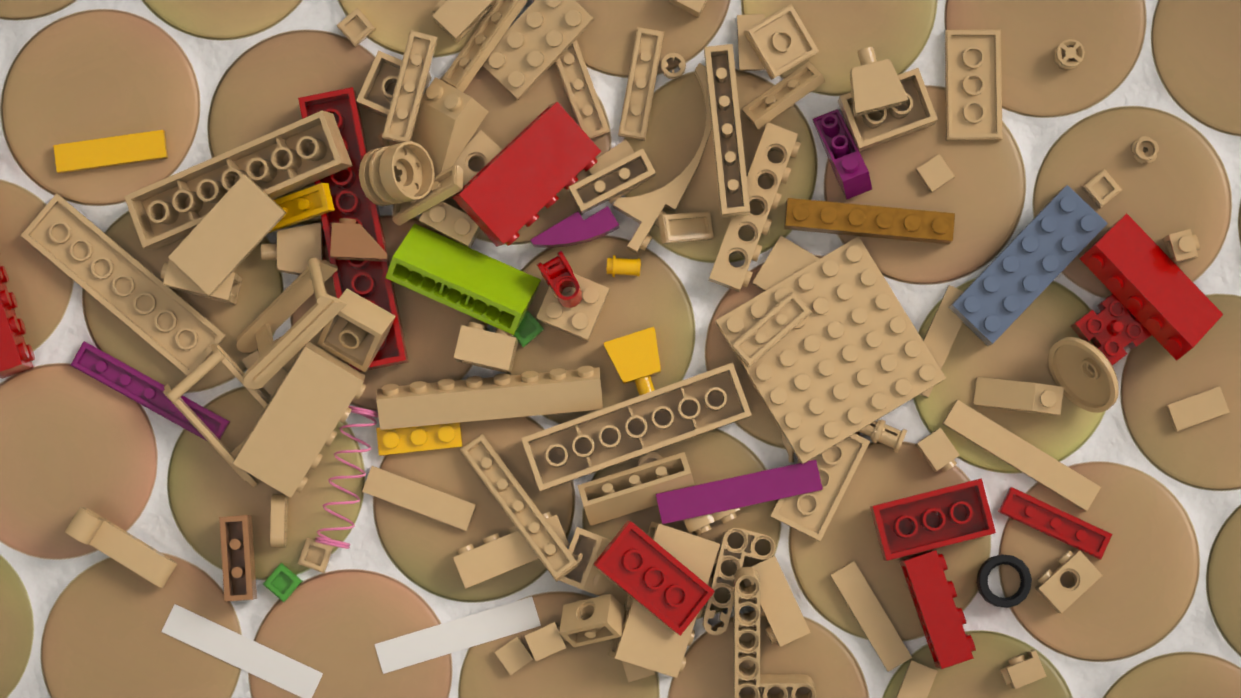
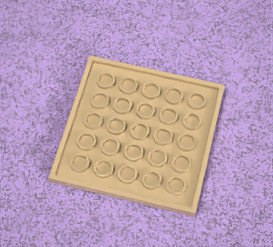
(844, 360)

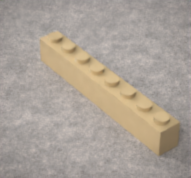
(489, 397)

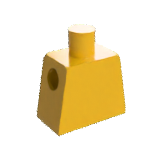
(636, 358)

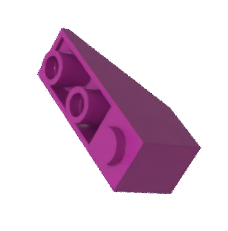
(843, 154)

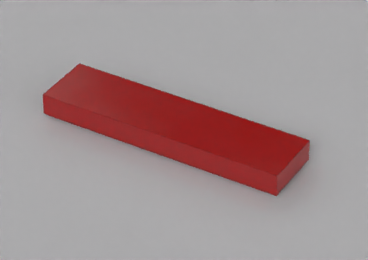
(1055, 523)

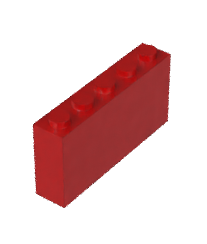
(527, 175)
(1151, 287)

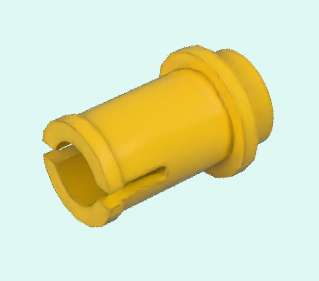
(623, 266)

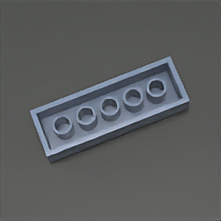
(1028, 265)

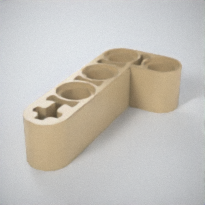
(121, 546)
(721, 580)

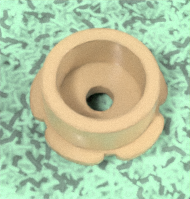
(1145, 142)

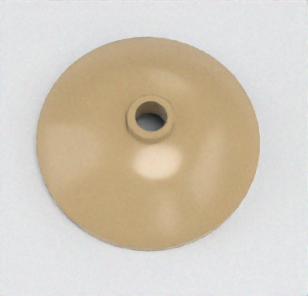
(1084, 374)

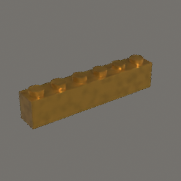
(869, 221)

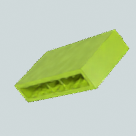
(463, 278)

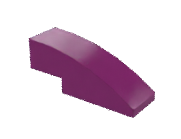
(576, 231)

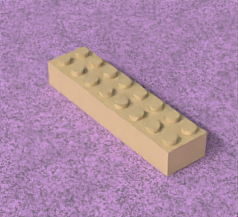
(274, 162)
(636, 427)

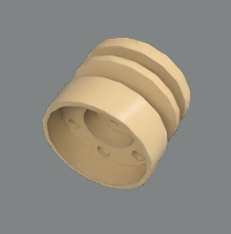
(396, 173)

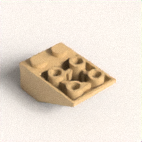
(586, 549)

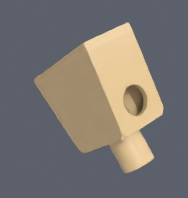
(875, 84)
(295, 248)

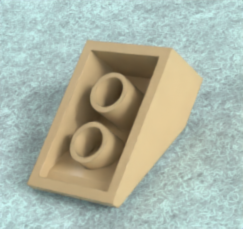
(446, 123)

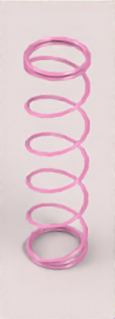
(325, 540)

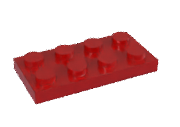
(654, 577)

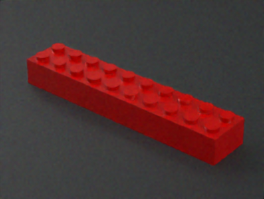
(350, 202)

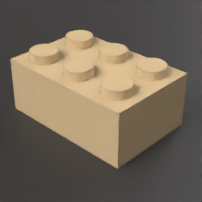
(894, 122)

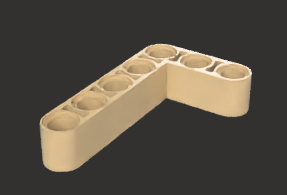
(751, 650)

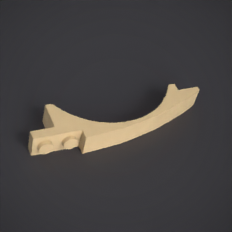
(649, 206)

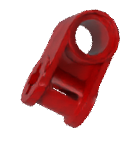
(559, 276)

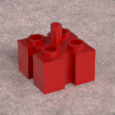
(1111, 329)

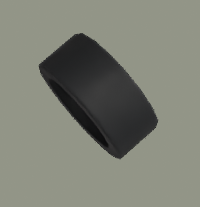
(1025, 584)

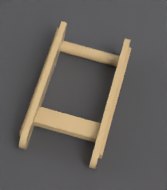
(260, 331)
(175, 394)

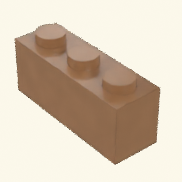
(238, 558)

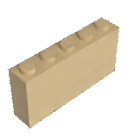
(300, 420)
(646, 638)

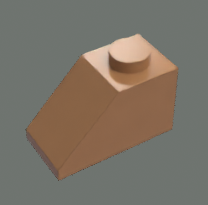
(353, 242)

